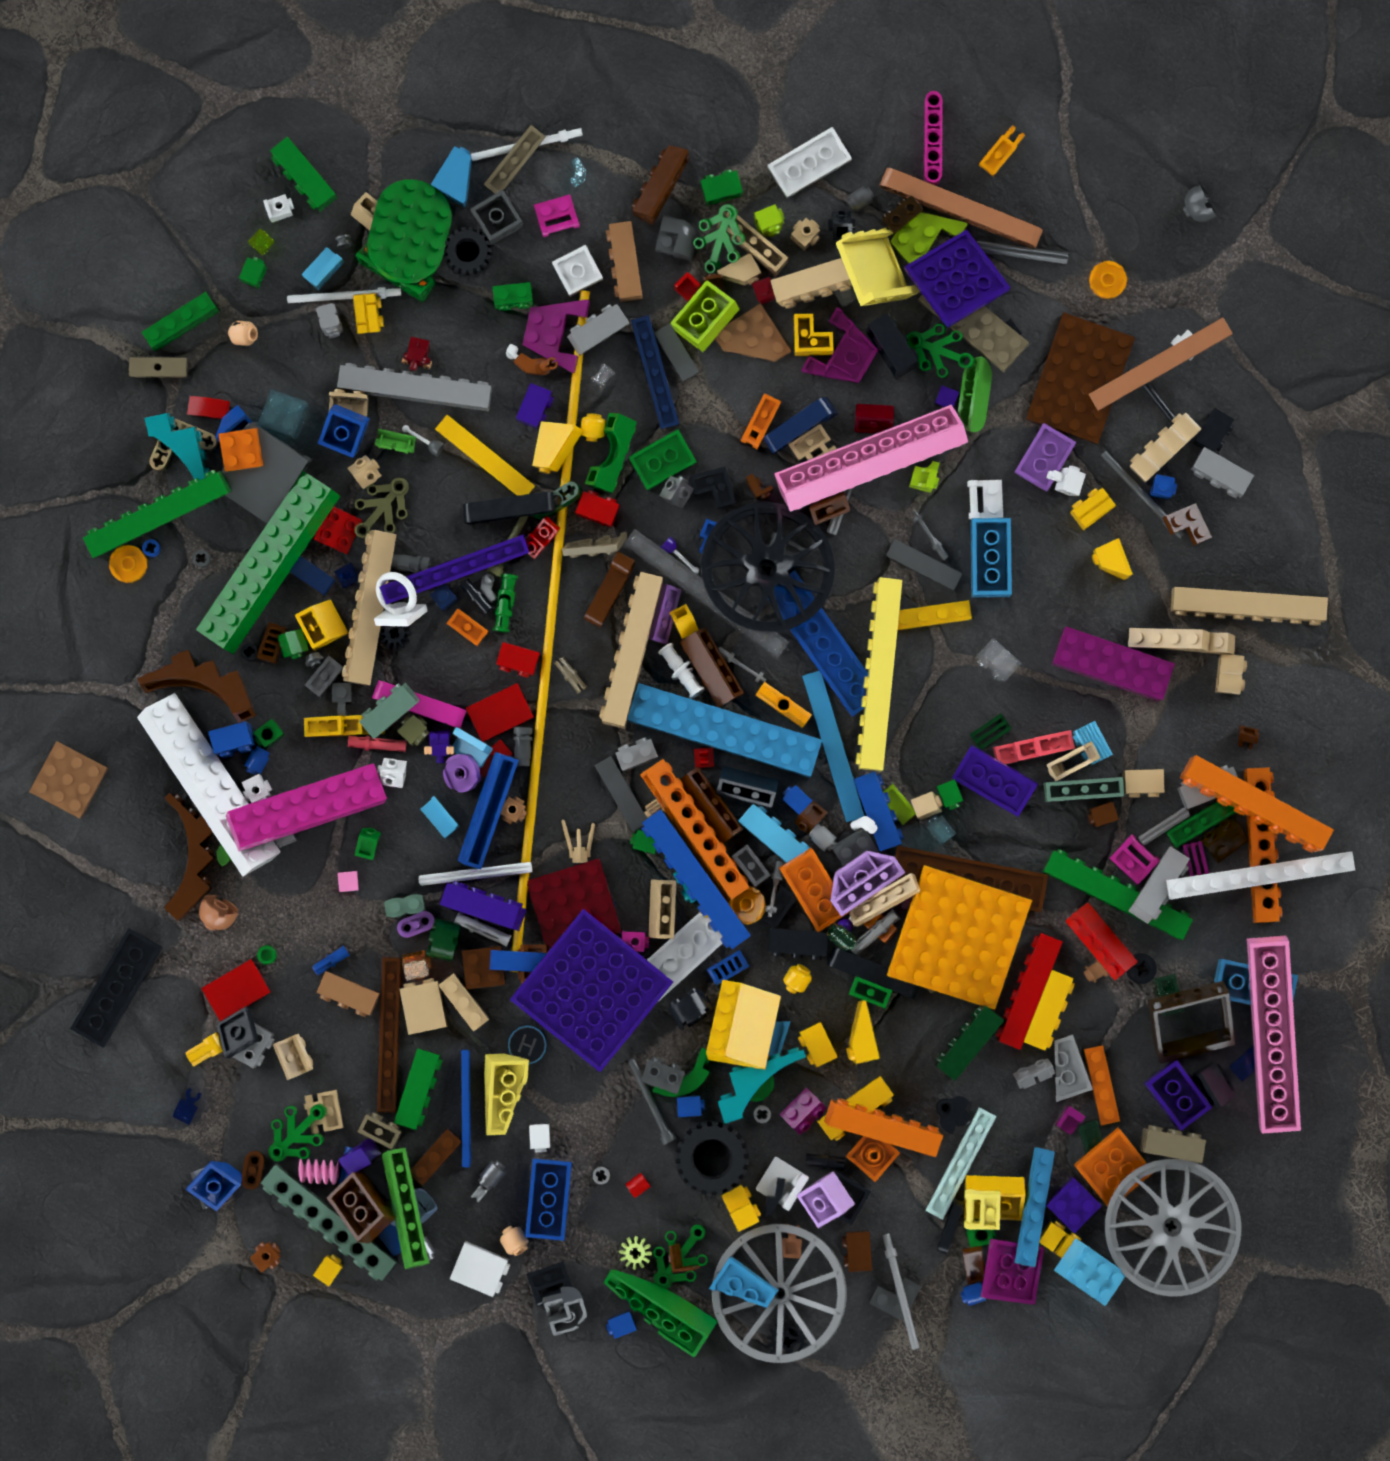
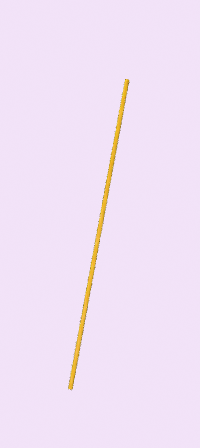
(547, 649)

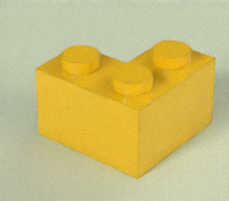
(810, 342)
(740, 1207)

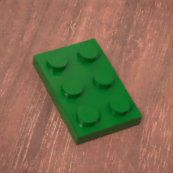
(662, 459)

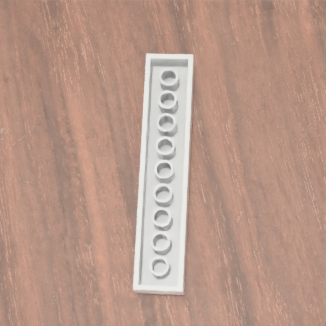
(202, 776)

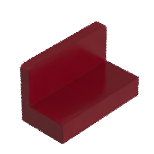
(873, 418)

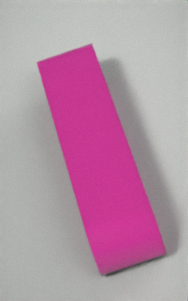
(935, 130)
(427, 706)

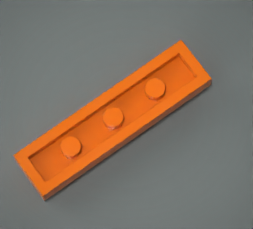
(1101, 1085)

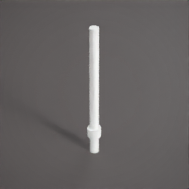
(561, 136)
(383, 292)

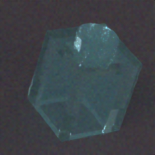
(940, 829)

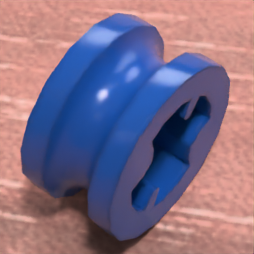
(156, 550)

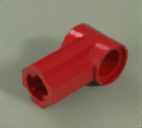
(637, 1185)

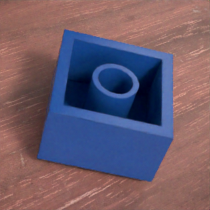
(343, 430)
(232, 739)

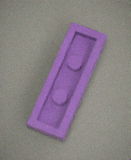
(662, 620)

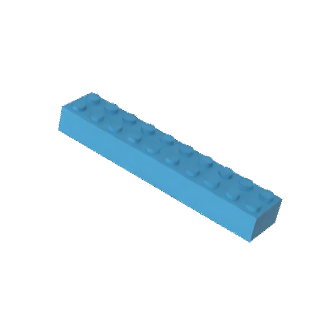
(724, 730)

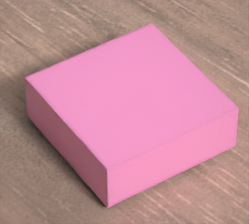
(348, 881)

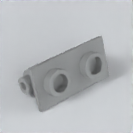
(1025, 1076)

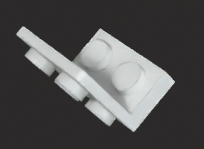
(793, 1184)

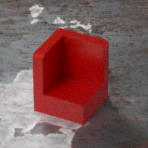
(687, 286)

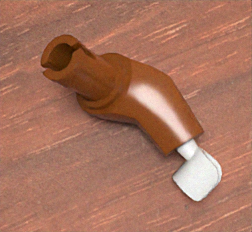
(537, 366)

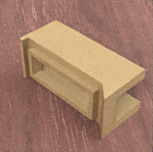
(1057, 769)

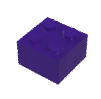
(1073, 1204)

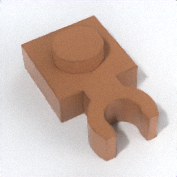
(792, 1246)

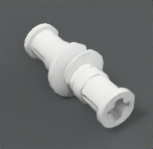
(681, 671)

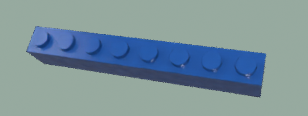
(696, 879)

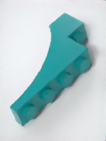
(183, 443)
(748, 1080)

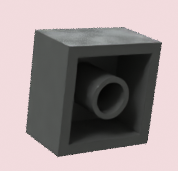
(497, 217)

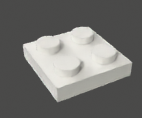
(577, 270)

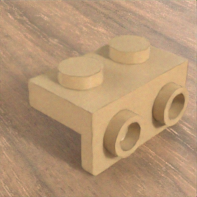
(353, 401)
(293, 1056)

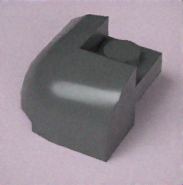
(676, 238)
(565, 1310)

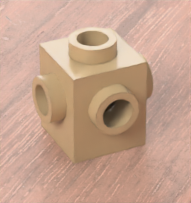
(801, 238)
(365, 471)

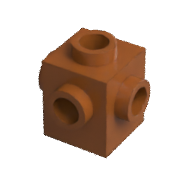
(261, 1260)

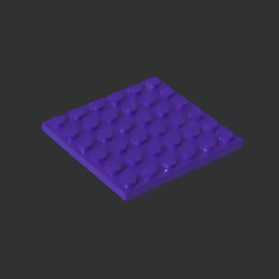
(591, 990)

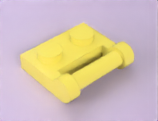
(988, 1210)

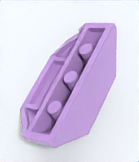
(863, 879)

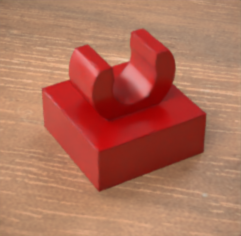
(704, 757)

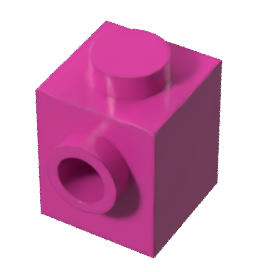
(636, 940)

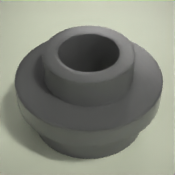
(314, 660)

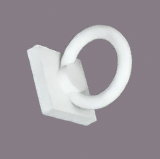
(399, 613)

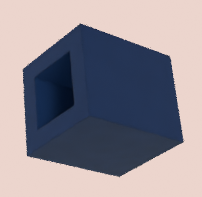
(443, 597)

